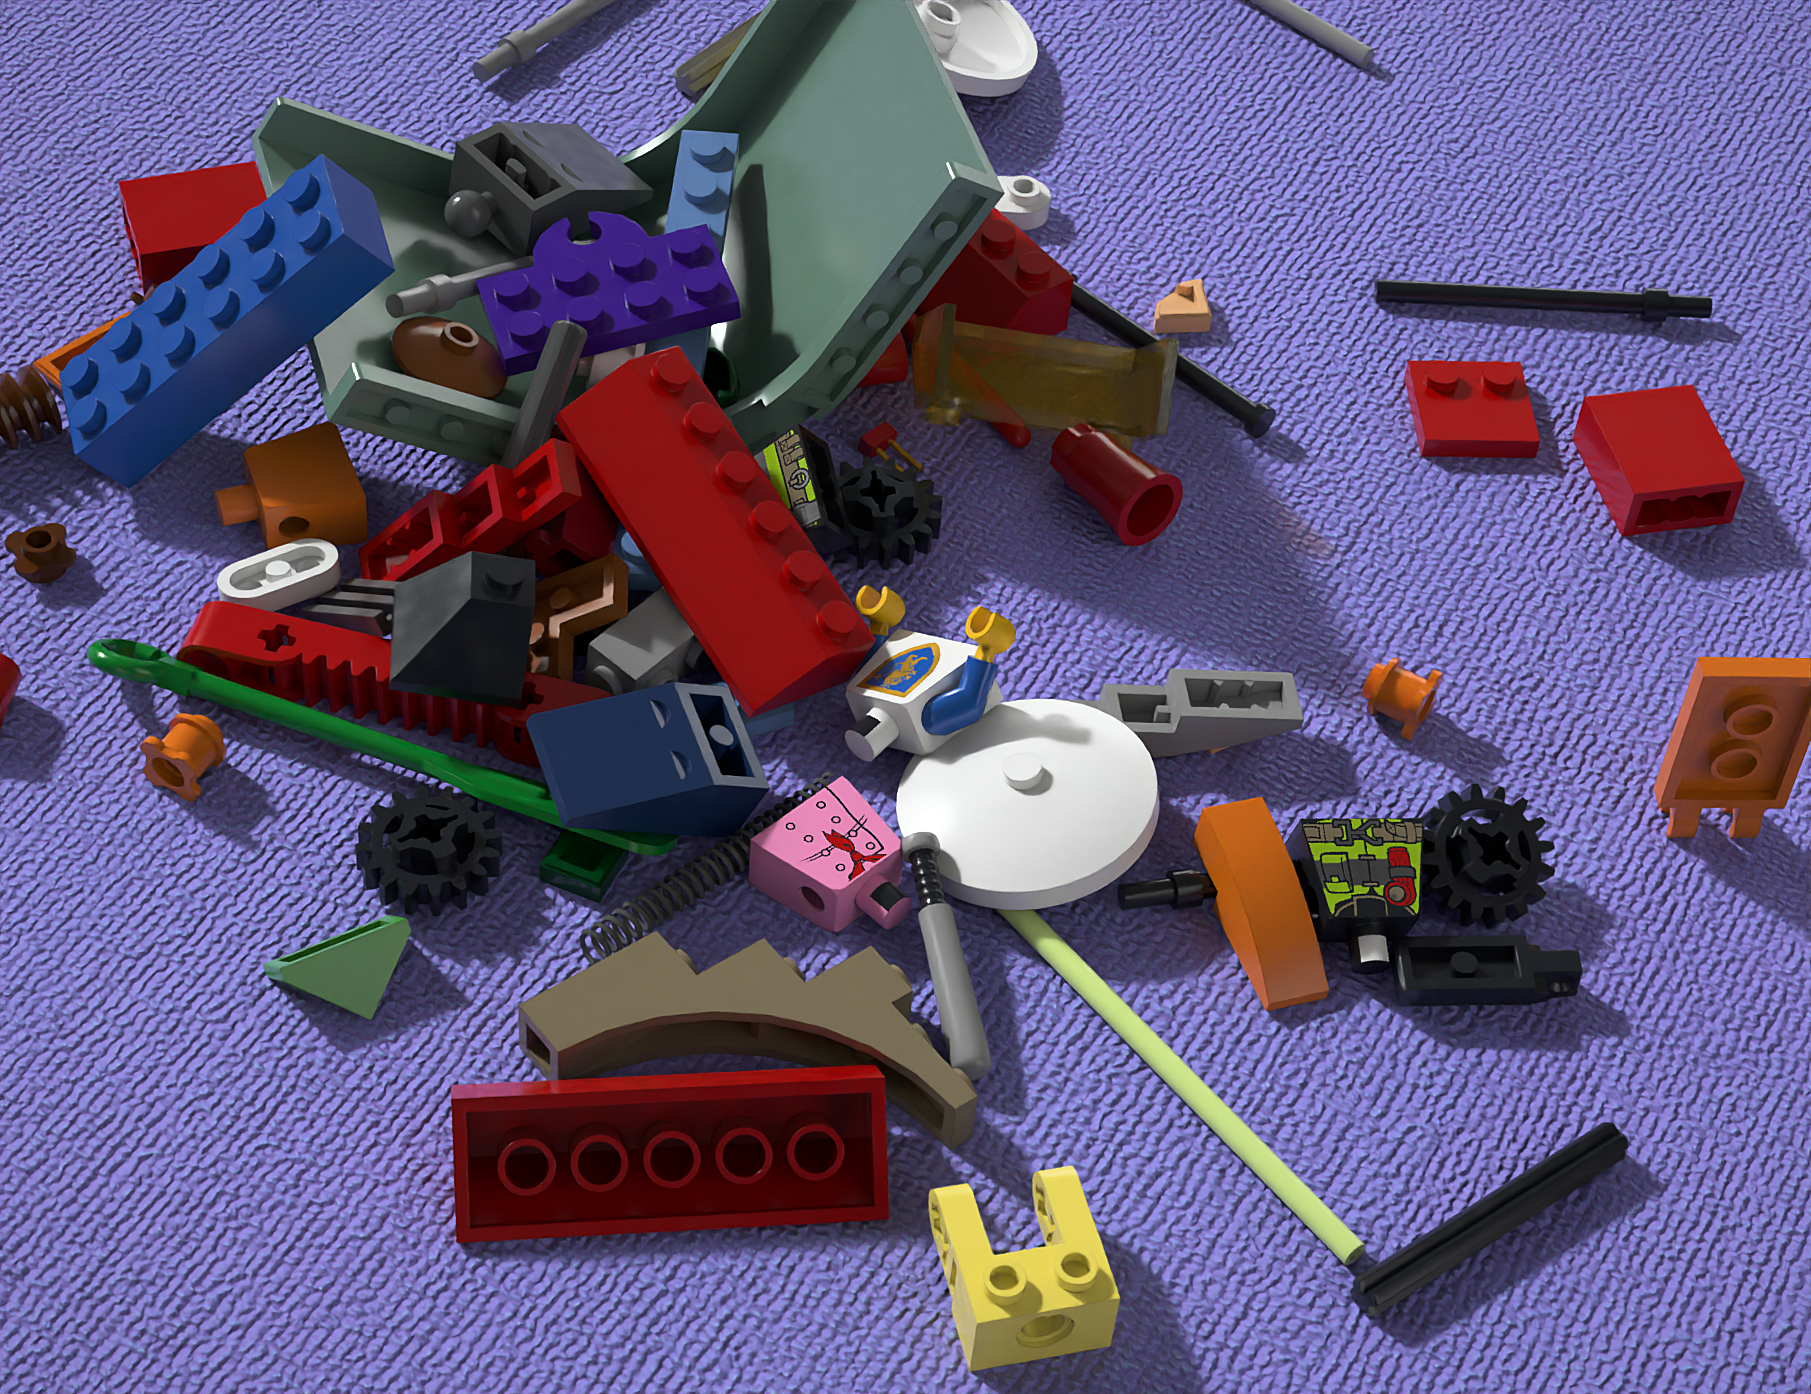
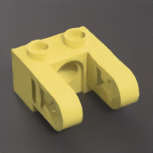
(1029, 1299)

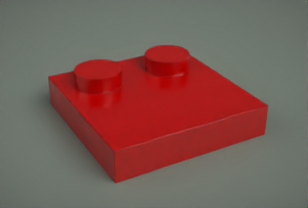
(1471, 409)

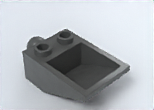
(531, 175)

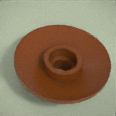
(448, 356)

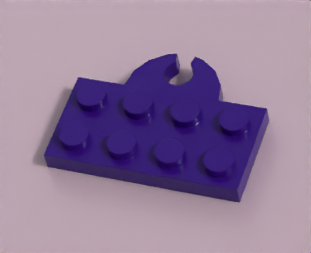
(616, 288)

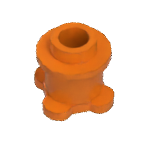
(1401, 694)
(184, 754)

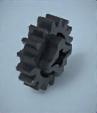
(888, 513)
(428, 850)
(1510, 862)

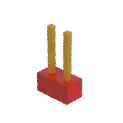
(881, 438)

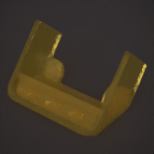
(1039, 379)

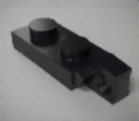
(1480, 971)

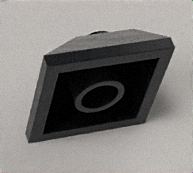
(464, 629)

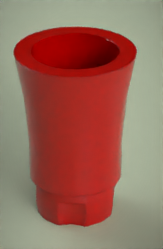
(1117, 483)

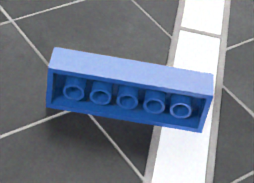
(225, 321)

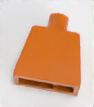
(299, 490)

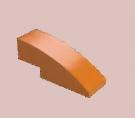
(1261, 902)

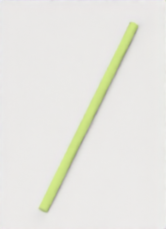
(1188, 1085)

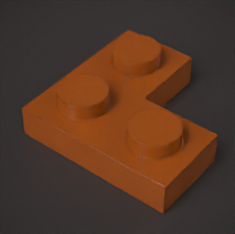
(571, 606)

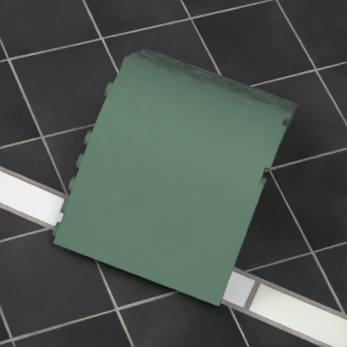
(839, 224)

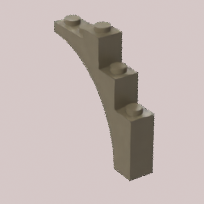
(754, 1003)

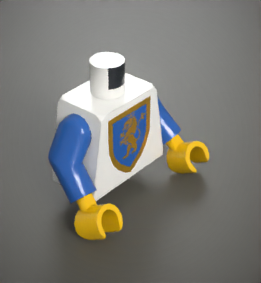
(921, 687)

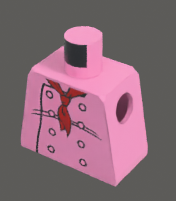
(832, 861)

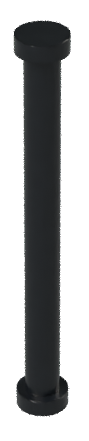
(1256, 418)

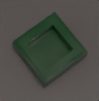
(582, 865)

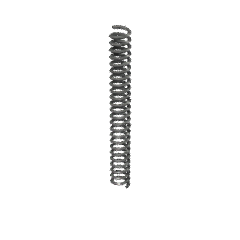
(681, 899)

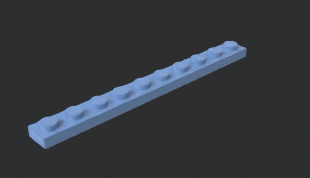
(698, 197)

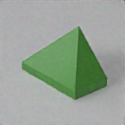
(347, 968)

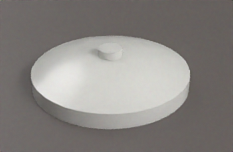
(980, 44)
(1033, 804)

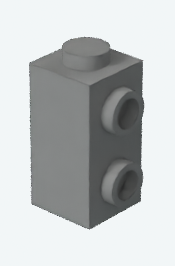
(644, 649)

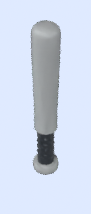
(951, 981)

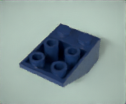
(651, 762)

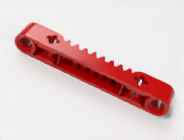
(354, 669)

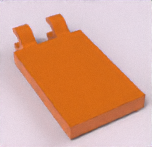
(1736, 742)

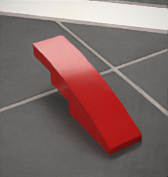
(480, 517)

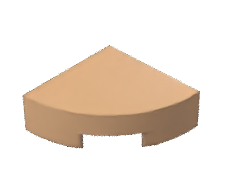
(1183, 310)

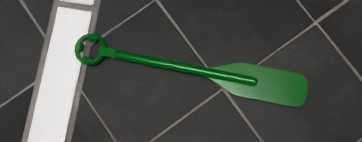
(517, 793)

